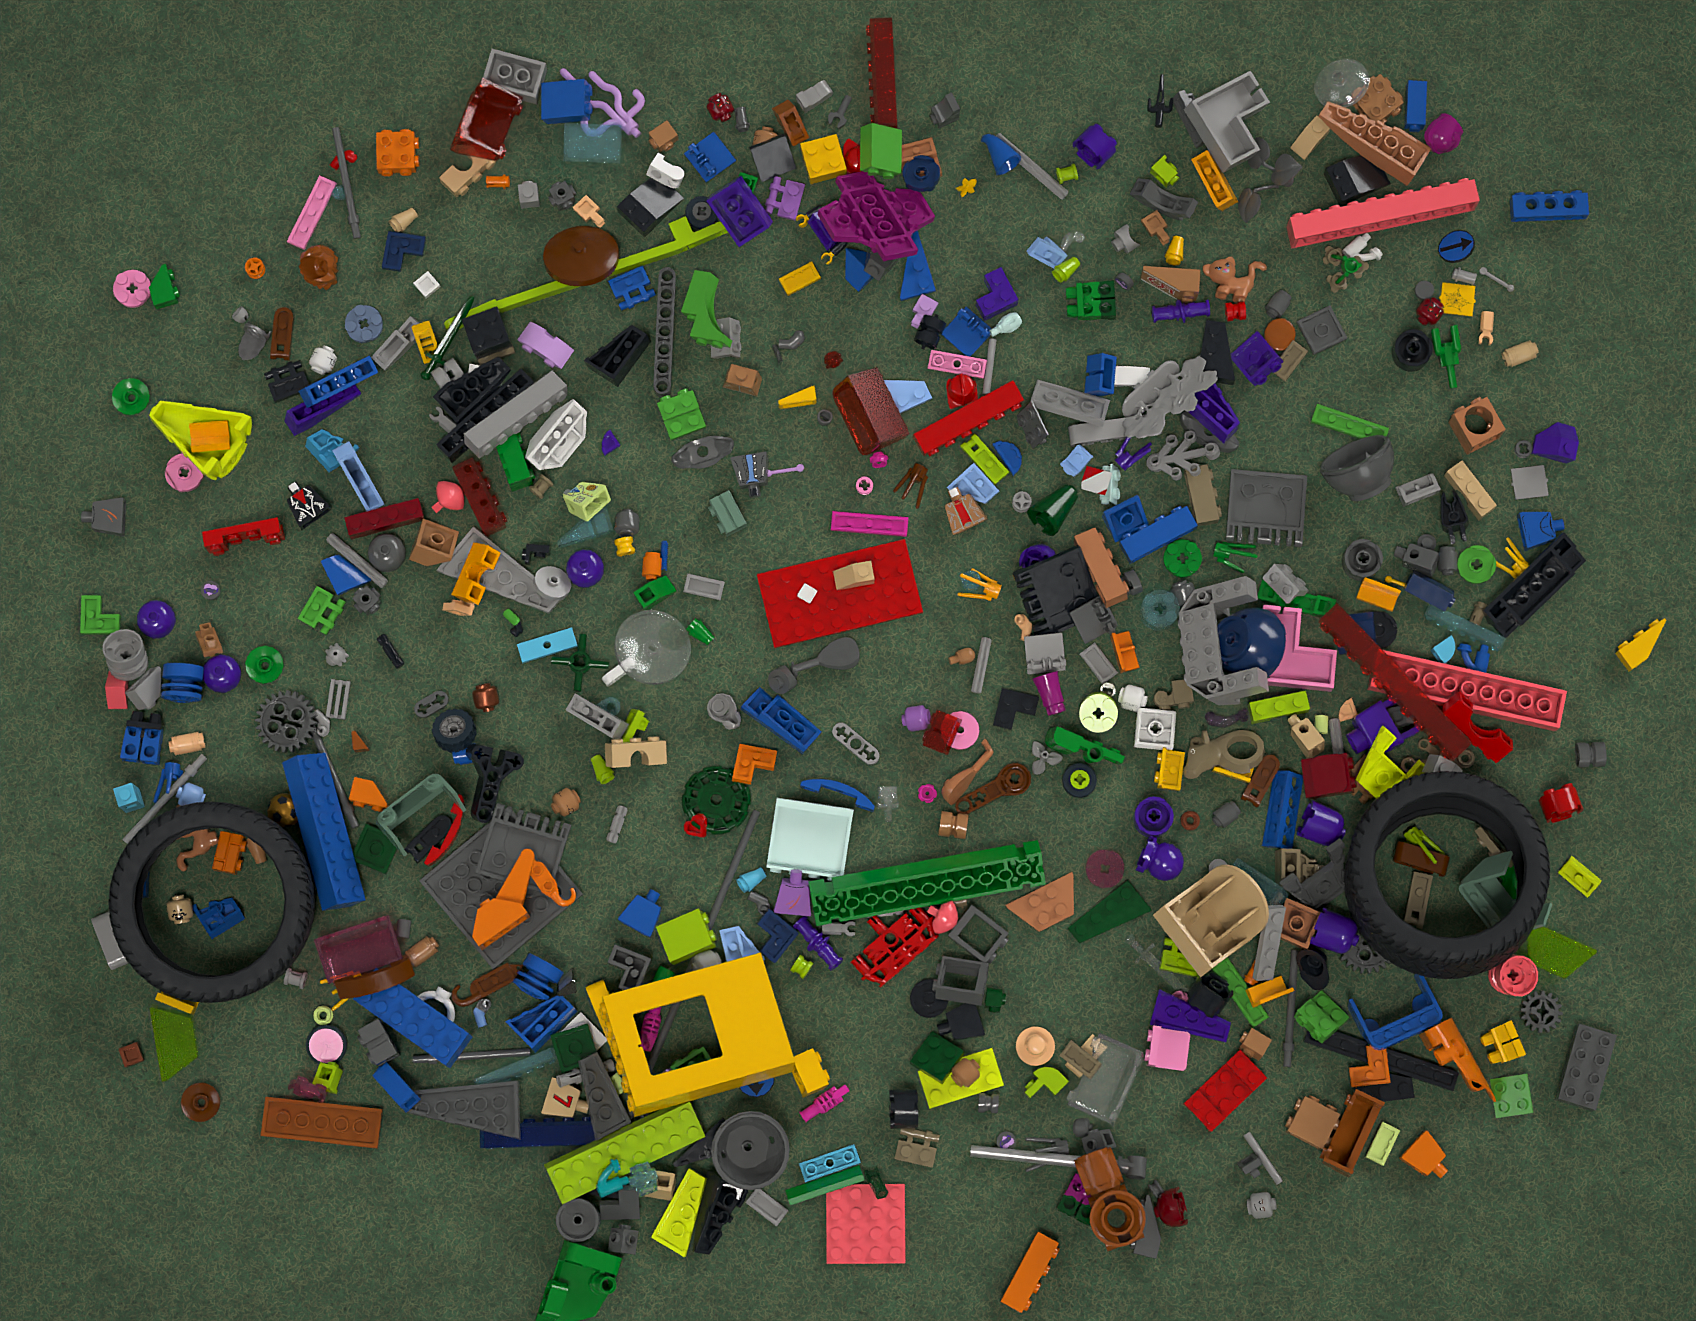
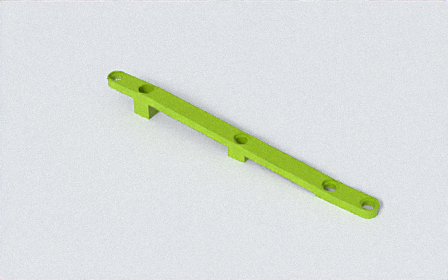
(680, 231)

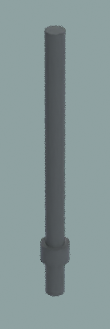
(353, 219)
(347, 808)
(1288, 1046)
(476, 1055)

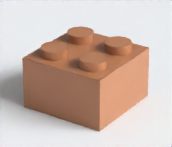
(1298, 924)

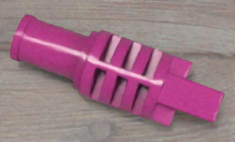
(650, 1029)
(824, 1102)

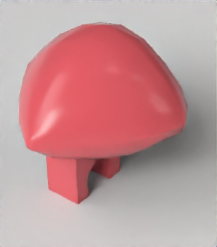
(449, 496)
(945, 917)

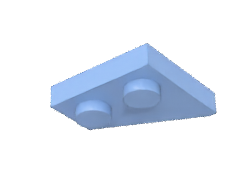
(908, 393)
(974, 482)
(736, 944)

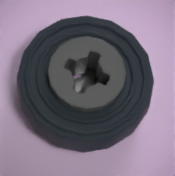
(704, 218)

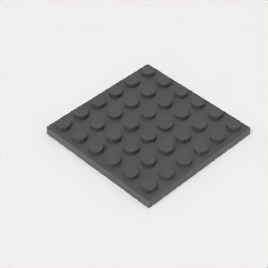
(462, 891)

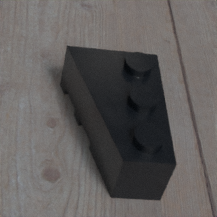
(1216, 352)
(619, 356)

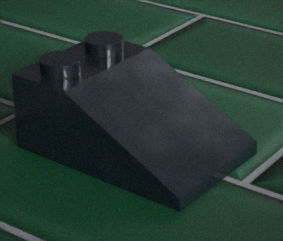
(1354, 179)
(648, 205)

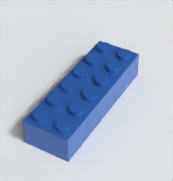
(418, 1022)

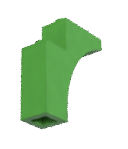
(700, 310)

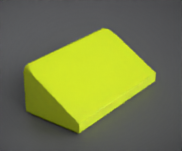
(1579, 876)

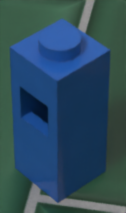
(1415, 105)
(396, 1087)

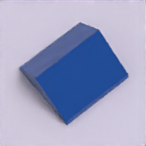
(1125, 518)

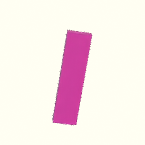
(869, 524)

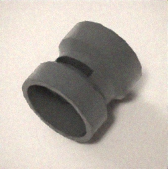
(988, 1103)

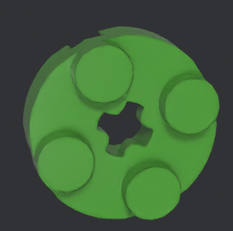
(1485, 558)

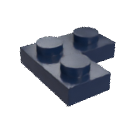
(398, 245)
(780, 935)

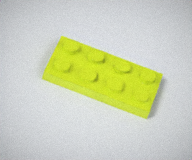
(949, 1091)

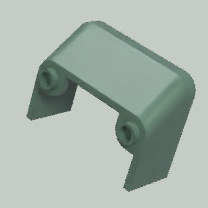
(412, 802)
(1488, 895)

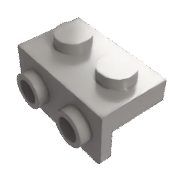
(731, 329)
(1284, 582)

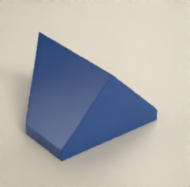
(855, 269)

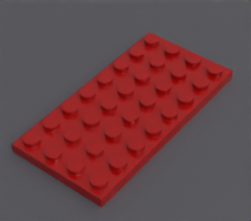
(834, 610)

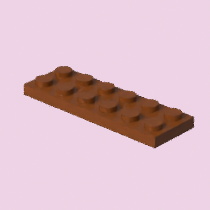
(321, 1122)

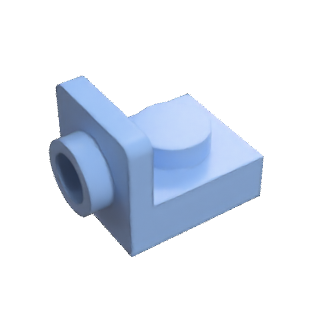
(1076, 461)

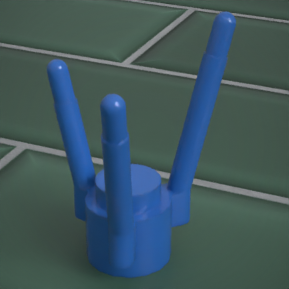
(170, 773)

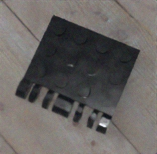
(1059, 586)

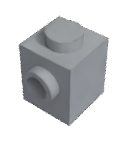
(528, 195)

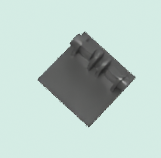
(1032, 425)
(1093, 619)

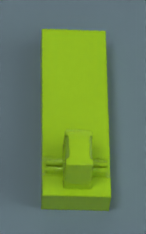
(636, 721)

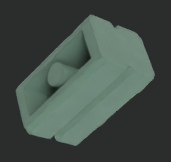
(727, 513)

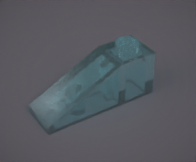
(597, 526)

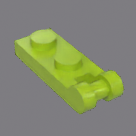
(985, 459)

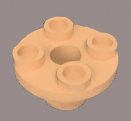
(1035, 1046)

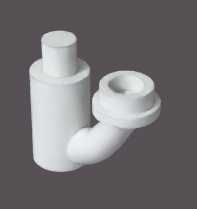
(1359, 244)

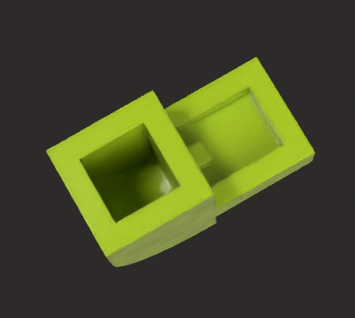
(1046, 1076)

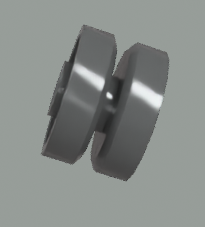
(567, 1215)

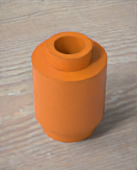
(651, 566)

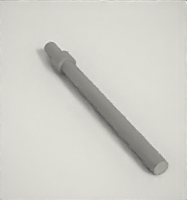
(190, 770)

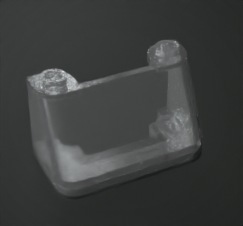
(1110, 1086)

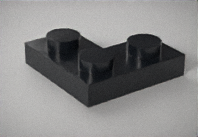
(1013, 702)

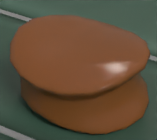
(1279, 334)

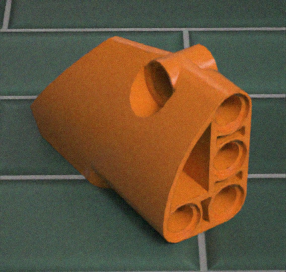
(1455, 1050)

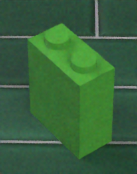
(881, 150)

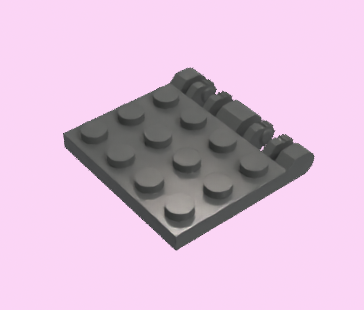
(1267, 504)
(508, 840)

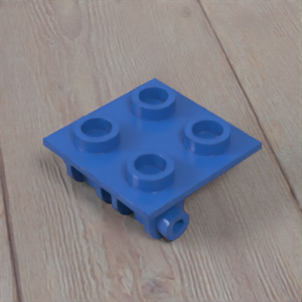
(709, 156)
(966, 332)

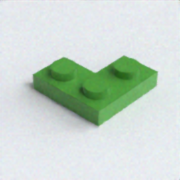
(93, 620)

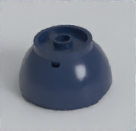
(1251, 640)

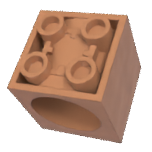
(1469, 440)

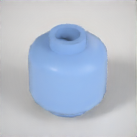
(190, 794)

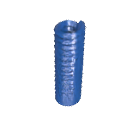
(664, 554)

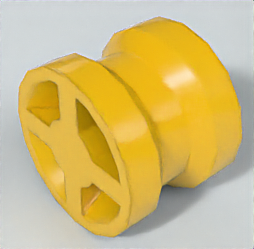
(624, 546)

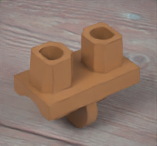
(208, 640)

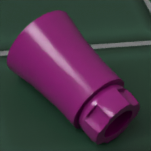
(1050, 692)

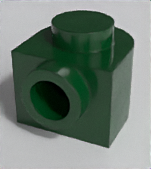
(994, 999)

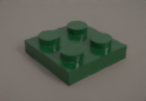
(374, 849)
(572, 1046)
(937, 1057)

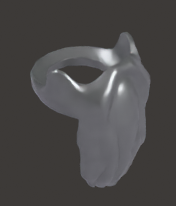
(252, 341)

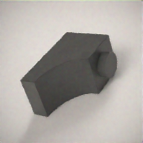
(945, 111)

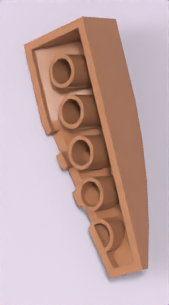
(1380, 144)

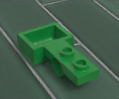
(1068, 743)

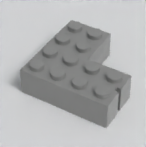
(1220, 118)

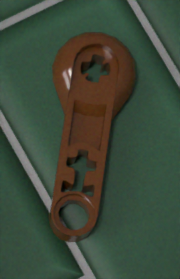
(999, 787)

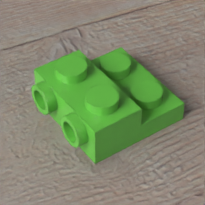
(681, 414)
(1321, 1017)

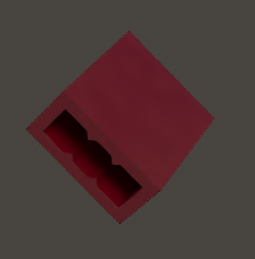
(1328, 775)

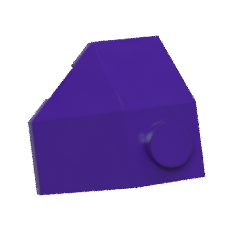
(1557, 443)

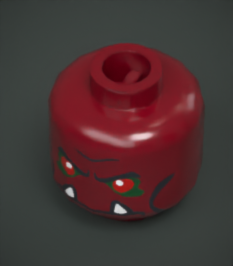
(720, 107)
(1430, 311)

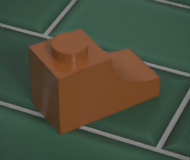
(790, 122)

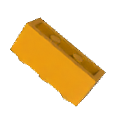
(1214, 181)

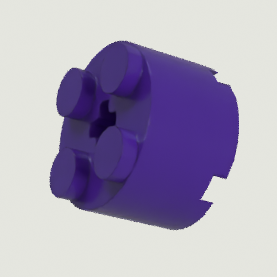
(1095, 146)
(1161, 810)

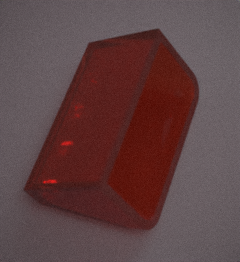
(869, 411)

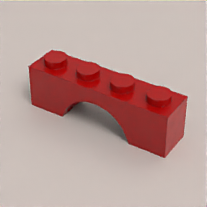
(1493, 743)

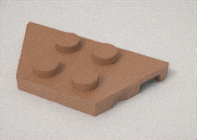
(1047, 904)

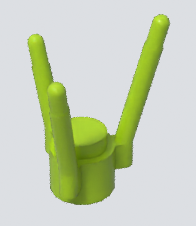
(1416, 837)

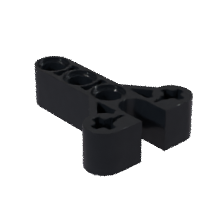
(500, 770)

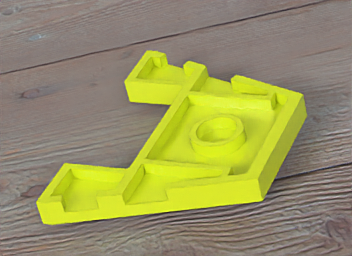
(1379, 771)

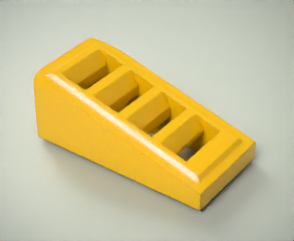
(422, 331)
(801, 398)

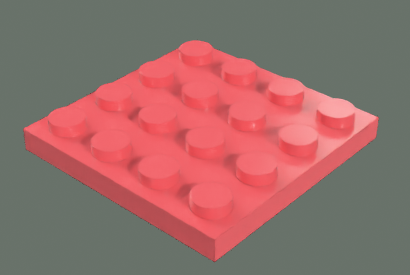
(865, 1227)

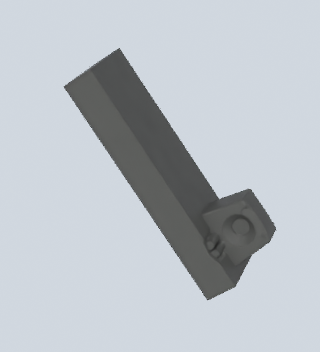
(1180, 102)

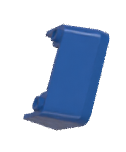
(1425, 1016)

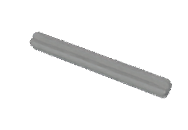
(1037, 171)

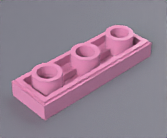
(969, 365)

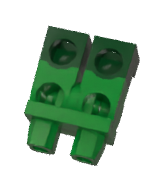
(1094, 301)

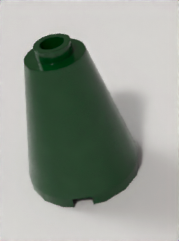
(1053, 509)

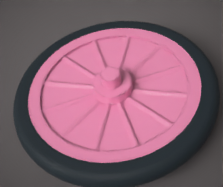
(326, 1044)

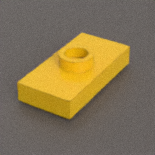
(799, 278)

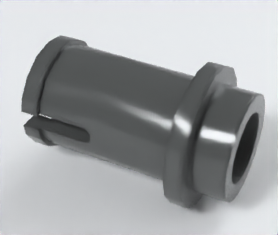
(741, 119)

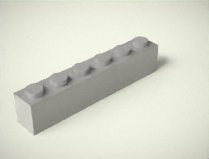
(515, 414)

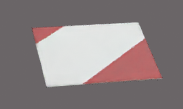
(1096, 480)

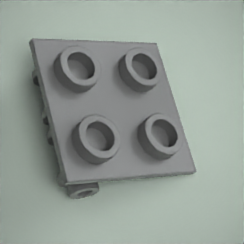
(1044, 653)

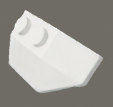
(558, 437)

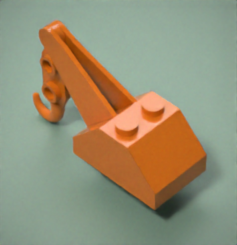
(506, 910)

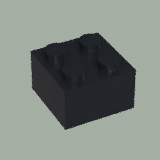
(487, 332)

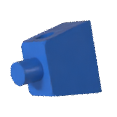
(642, 913)

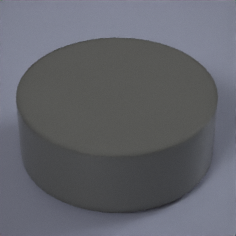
(1424, 290)

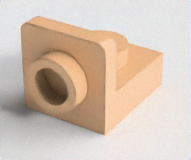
(459, 608)

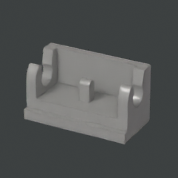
(1418, 489)

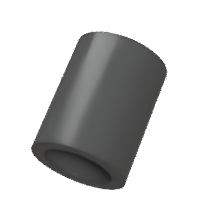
(403, 928)

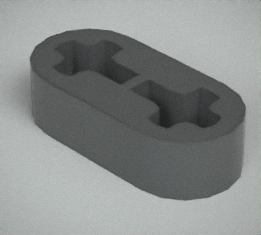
(429, 700)

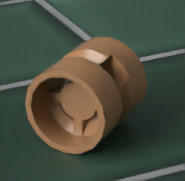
(953, 825)

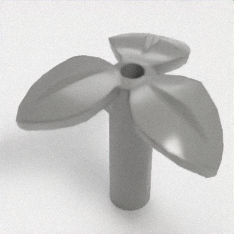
(1052, 758)

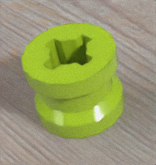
(801, 966)

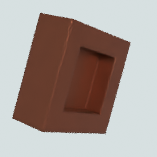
(131, 1054)

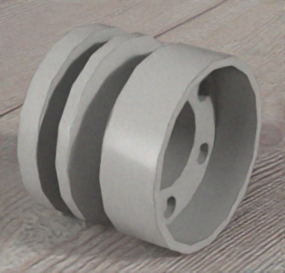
(125, 655)

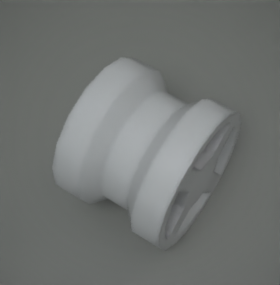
(1021, 498)

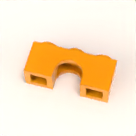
(478, 561)

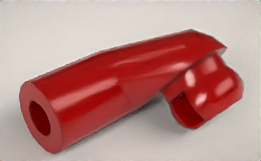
(349, 155)

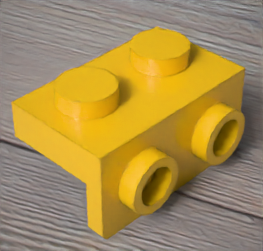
(1170, 769)

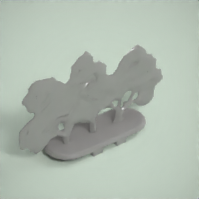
(1165, 395)

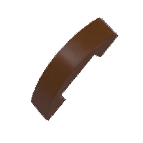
(375, 981)

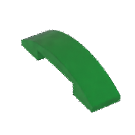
(1309, 603)

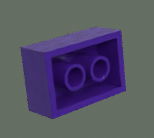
(739, 211)

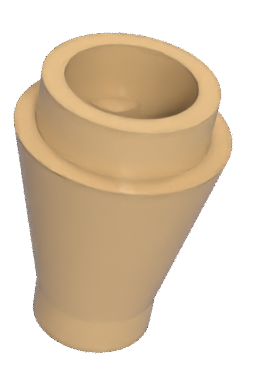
(402, 220)

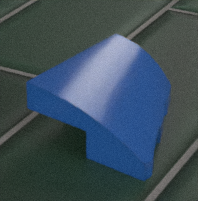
(343, 574)
(224, 912)

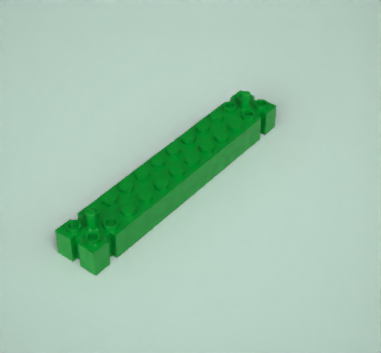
(927, 882)

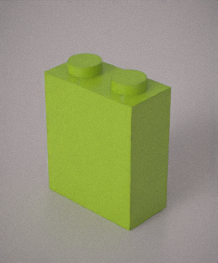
(686, 936)

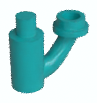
(612, 1185)

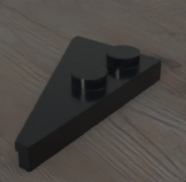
(700, 1149)

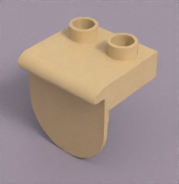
(1215, 917)

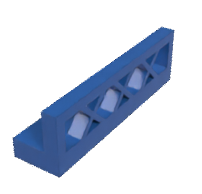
(1279, 809)

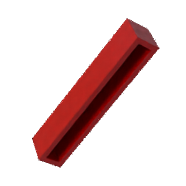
(968, 418)

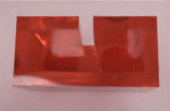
(942, 732)

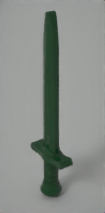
(442, 347)

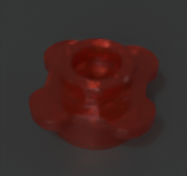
(832, 359)

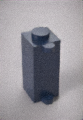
(1429, 590)

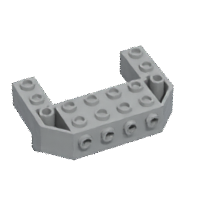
(1202, 646)

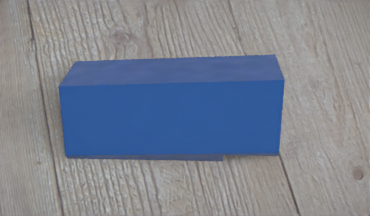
(781, 719)

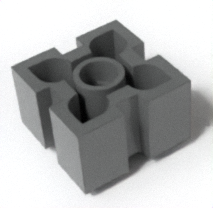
(378, 1042)

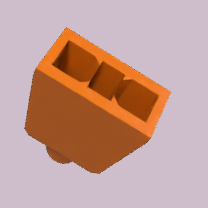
(1425, 1156)

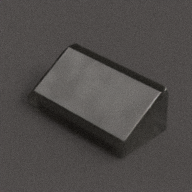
(567, 984)

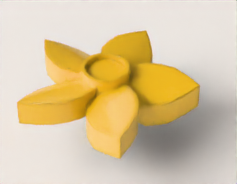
(967, 186)

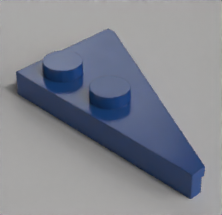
(917, 275)

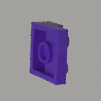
(1256, 359)

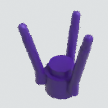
(1125, 460)

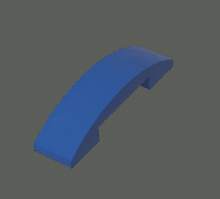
(815, 785)

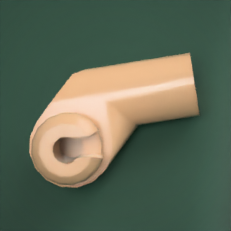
(1024, 624)

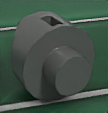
(782, 680)

